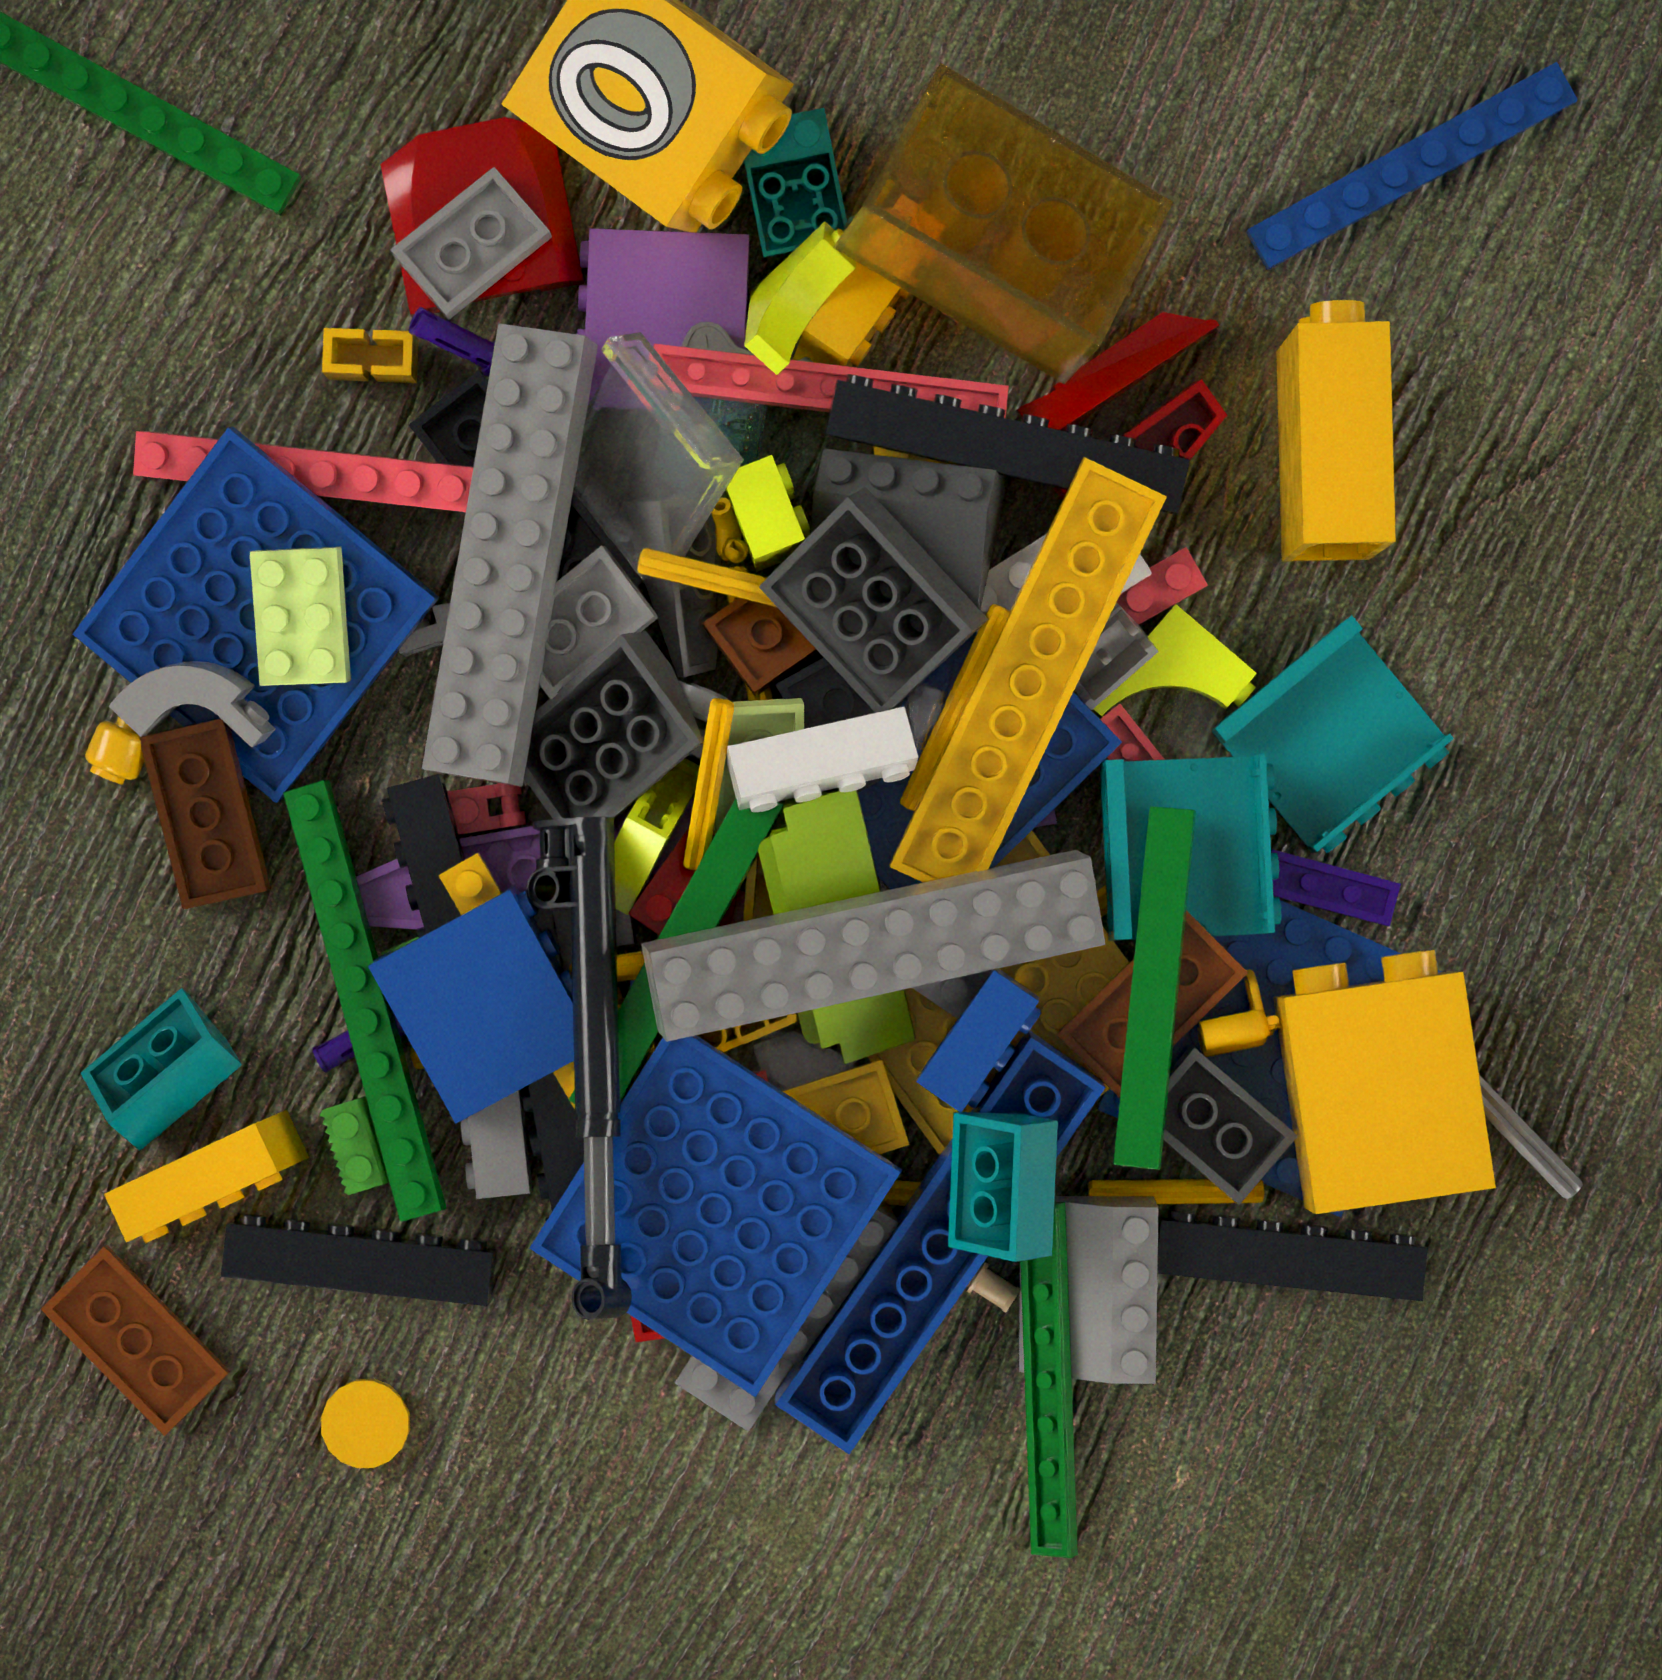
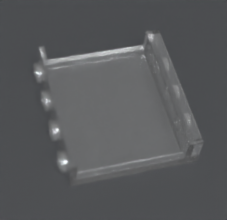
(649, 455)

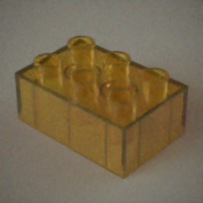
(1004, 224)

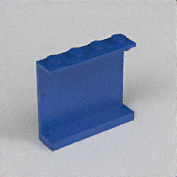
(482, 1002)

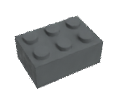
(1221, 1126)

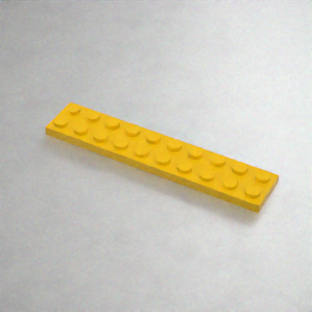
(1029, 675)

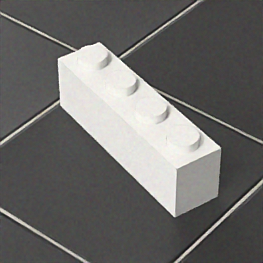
(822, 759)

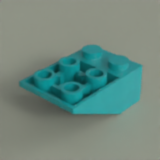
(795, 185)

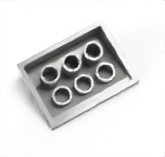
(1110, 1288)

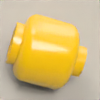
(115, 752)

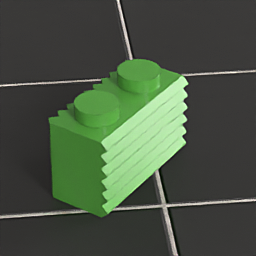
(355, 1145)

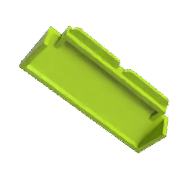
(825, 860)

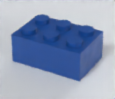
(980, 1041)

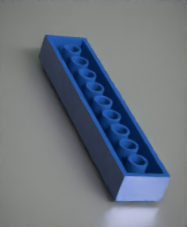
(915, 1273)

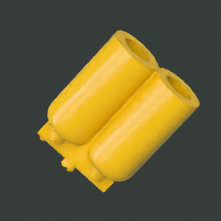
(1241, 1029)

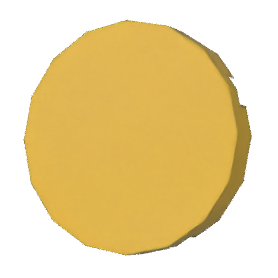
(365, 1423)

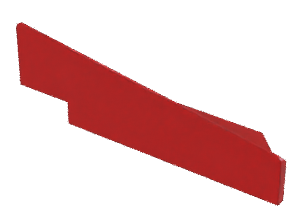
(1119, 369)

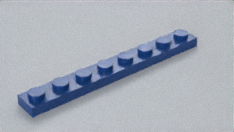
(1411, 166)

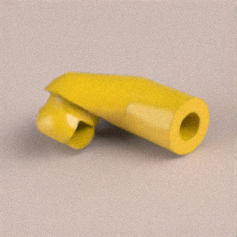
(728, 533)

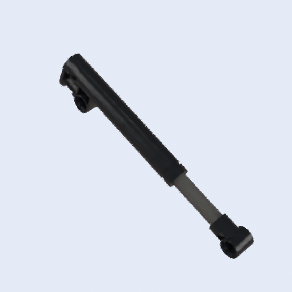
(579, 876)

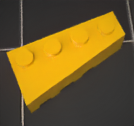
(849, 319)

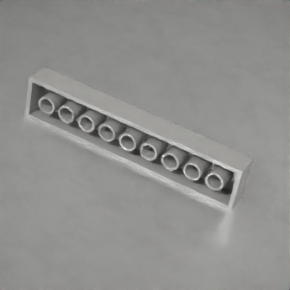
(510, 554)
(873, 944)

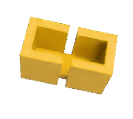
(352, 358)

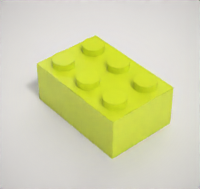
(765, 515)

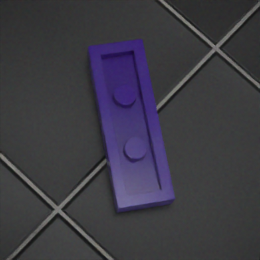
(1335, 889)

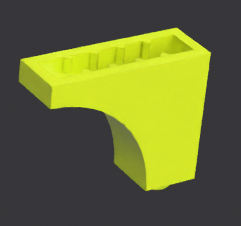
(792, 295)
(1189, 661)
(649, 830)

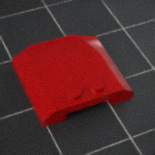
(447, 161)

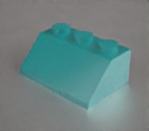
(160, 1070)
(1003, 1185)

